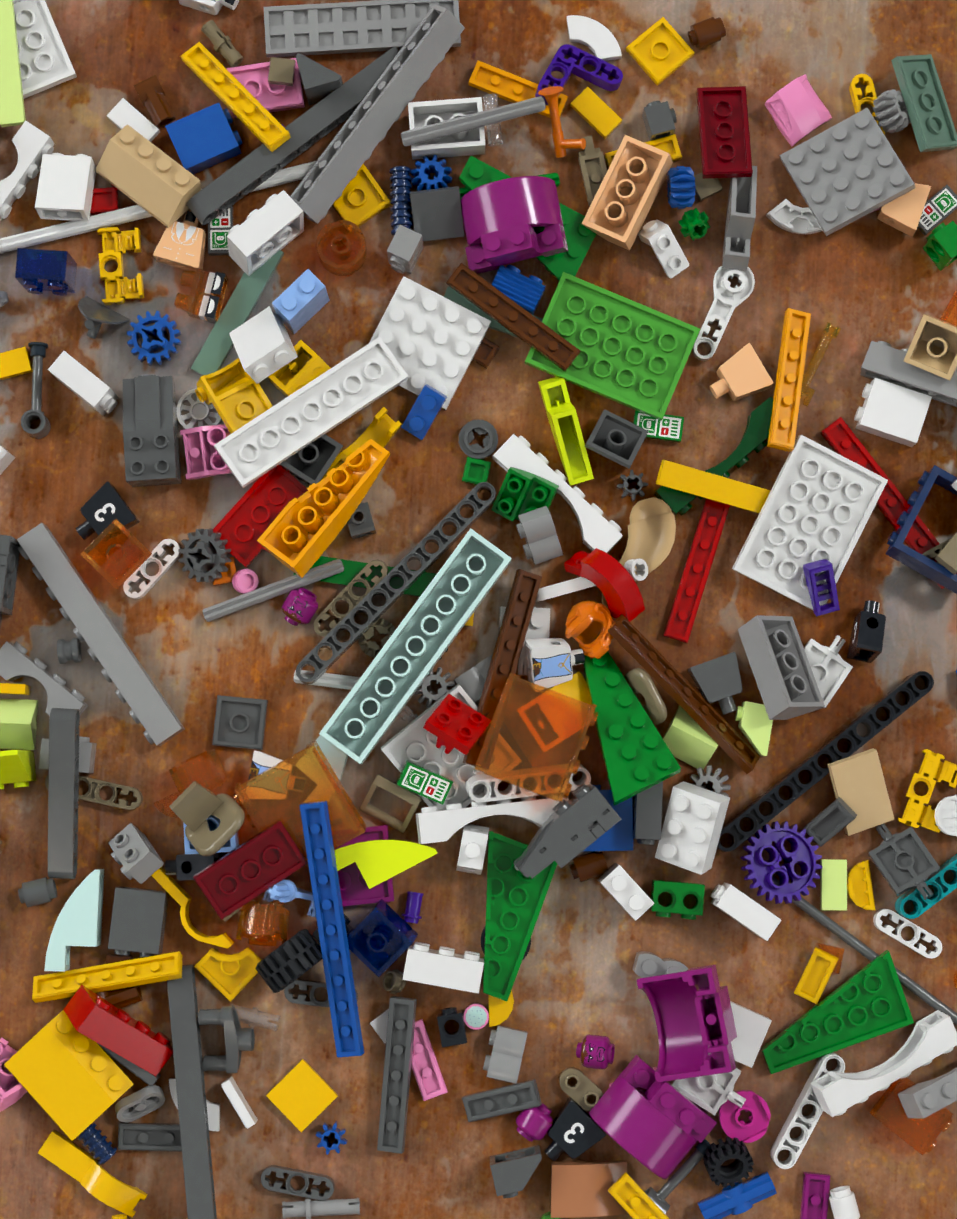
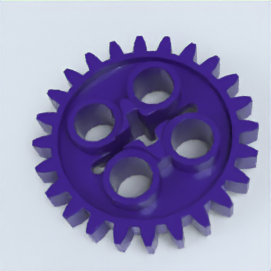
(762, 871)

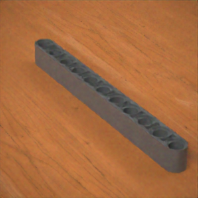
(304, 133)
(400, 570)
(191, 1096)

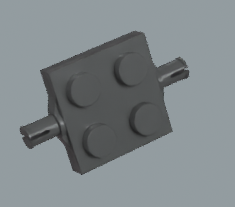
(904, 861)

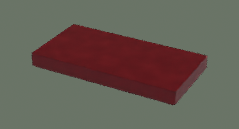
(724, 132)
(250, 869)

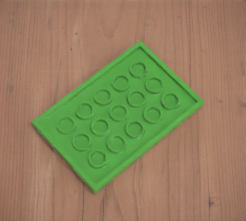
(624, 346)

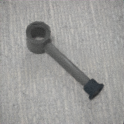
(38, 352)
(660, 1196)

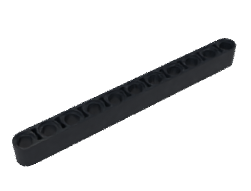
(829, 749)

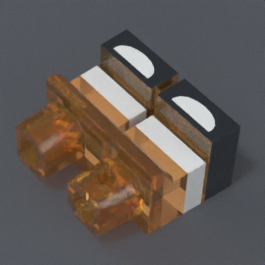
(205, 294)

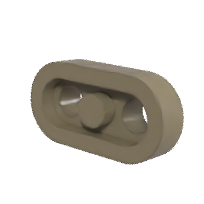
(581, 1089)

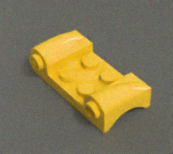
(233, 395)

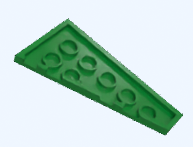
(577, 236)
(628, 739)
(511, 913)
(853, 1013)

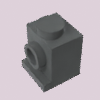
(363, 527)

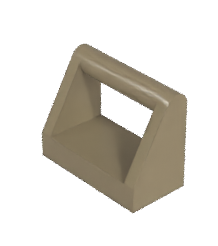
(397, 791)

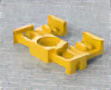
(112, 245)
(915, 809)

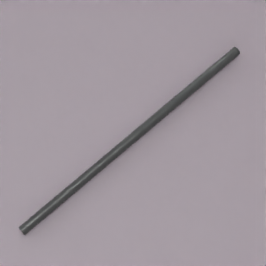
(871, 955)

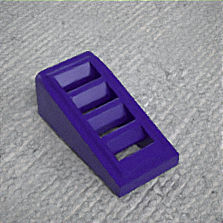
(811, 579)

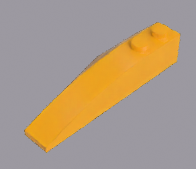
(317, 517)

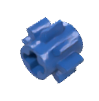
(338, 1135)

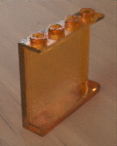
(535, 738)
(295, 781)

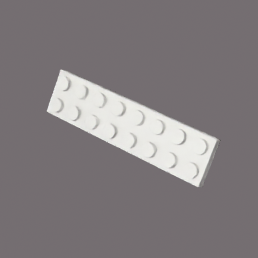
(311, 412)

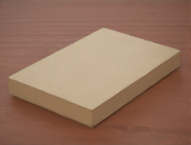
(863, 788)

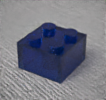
(46, 271)
(380, 938)

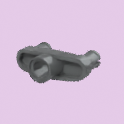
(236, 1039)

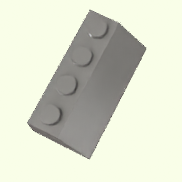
(780, 667)

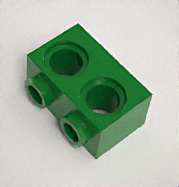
(942, 245)
(678, 891)

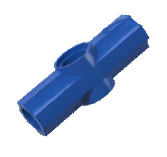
(737, 1198)

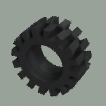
(723, 1152)

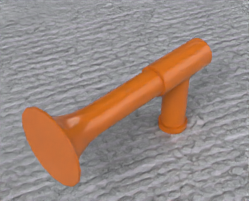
(560, 144)

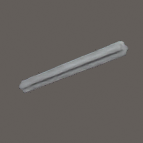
(473, 121)
(272, 590)

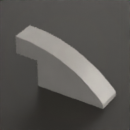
(739, 222)

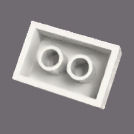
(459, 144)
(265, 232)
(692, 827)
(443, 967)

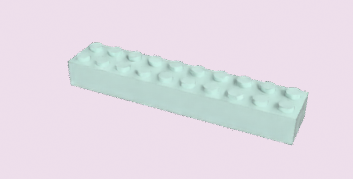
(415, 646)

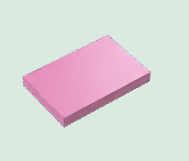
(271, 96)

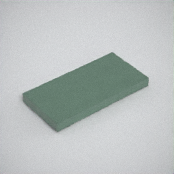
(925, 102)

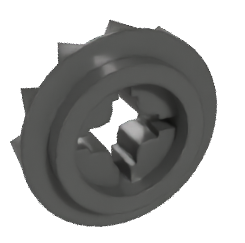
(481, 428)

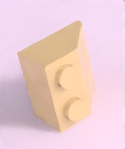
(934, 347)

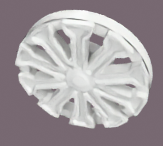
(197, 411)

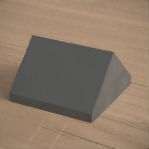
(317, 79)
(616, 439)
(313, 460)

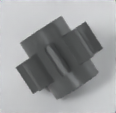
(630, 479)

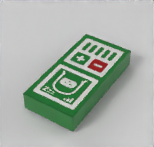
(668, 429)
(424, 782)

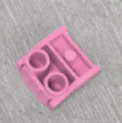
(797, 110)
(200, 453)

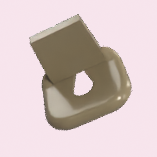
(641, 682)
(196, 806)

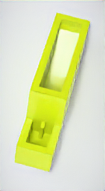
(566, 430)
(382, 858)

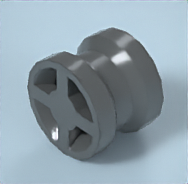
(69, 650)

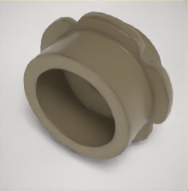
(393, 981)

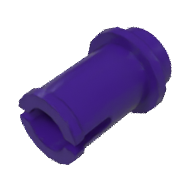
(413, 907)

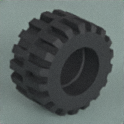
(290, 961)

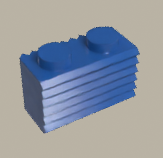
(519, 288)

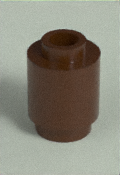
(706, 32)
(588, 866)

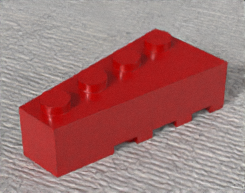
(118, 1031)

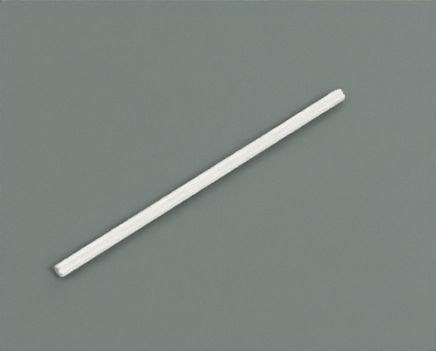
(123, 215)

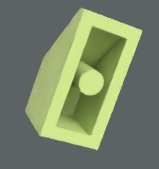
(755, 725)

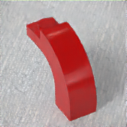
(612, 579)

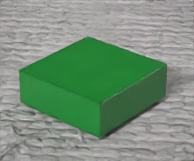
(476, 471)

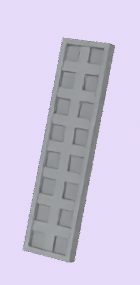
(346, 26)

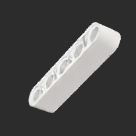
(491, 793)
(796, 1119)

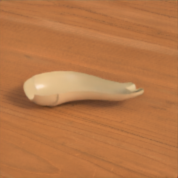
(649, 534)

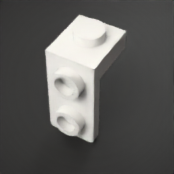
(665, 247)

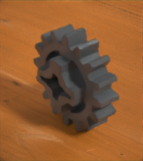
(210, 546)

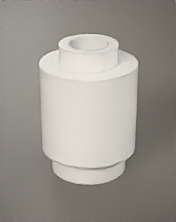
(843, 1203)

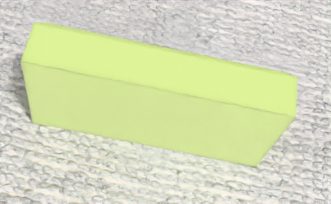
(833, 884)

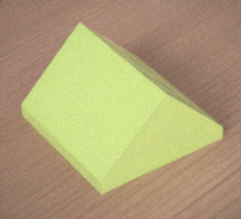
(18, 724)
(688, 740)

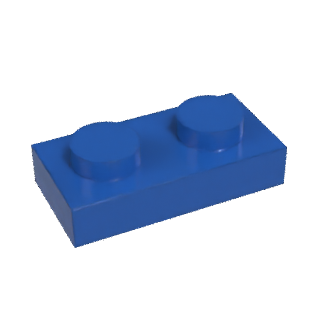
(424, 412)

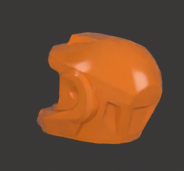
(585, 623)

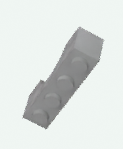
(16, 664)
(929, 1096)

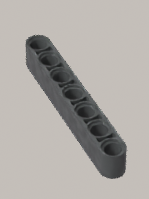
(63, 793)

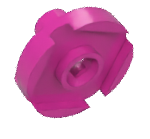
(758, 1119)

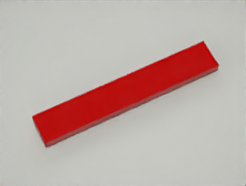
(696, 570)

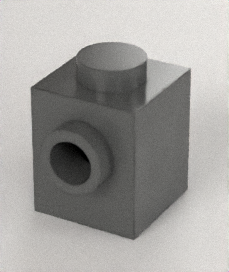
(659, 120)

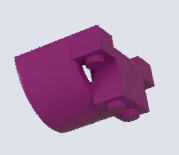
(504, 219)
(691, 1023)
(654, 1127)

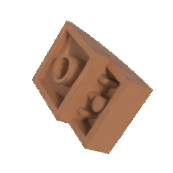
(582, 1188)

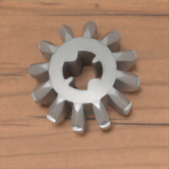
(891, 111)
(427, 683)
(713, 777)

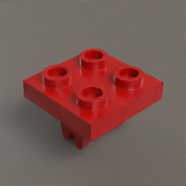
(456, 725)

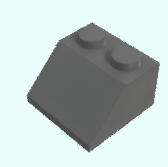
(514, 1169)

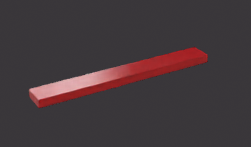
(891, 501)

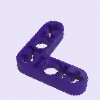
(569, 67)

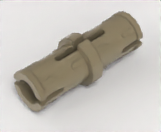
(222, 43)

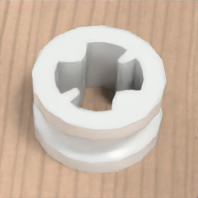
(642, 569)

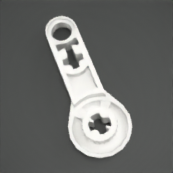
(724, 303)

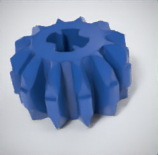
(424, 169)
(680, 187)

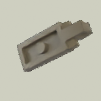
(592, 168)

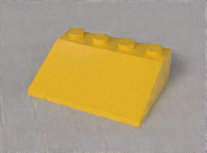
(68, 1075)

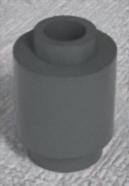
(38, 891)

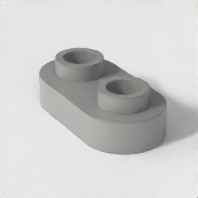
(139, 1103)

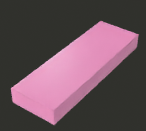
(425, 1064)

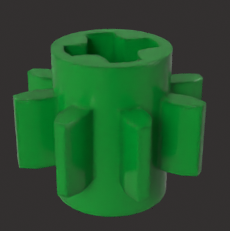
(694, 224)

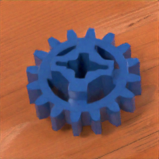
(158, 329)

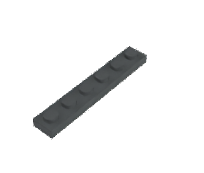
(396, 1074)

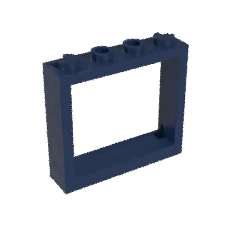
(908, 556)

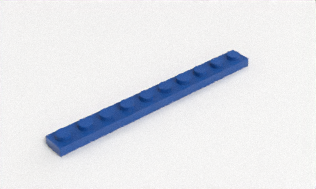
(332, 929)

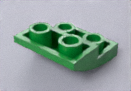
(523, 493)

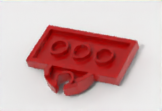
(256, 512)

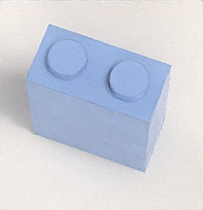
(301, 301)

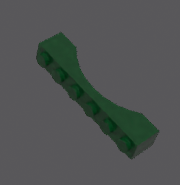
(753, 439)

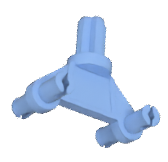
(286, 891)

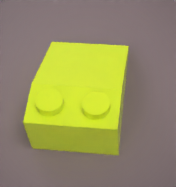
(17, 768)

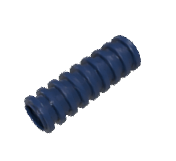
(401, 197)
(97, 1144)

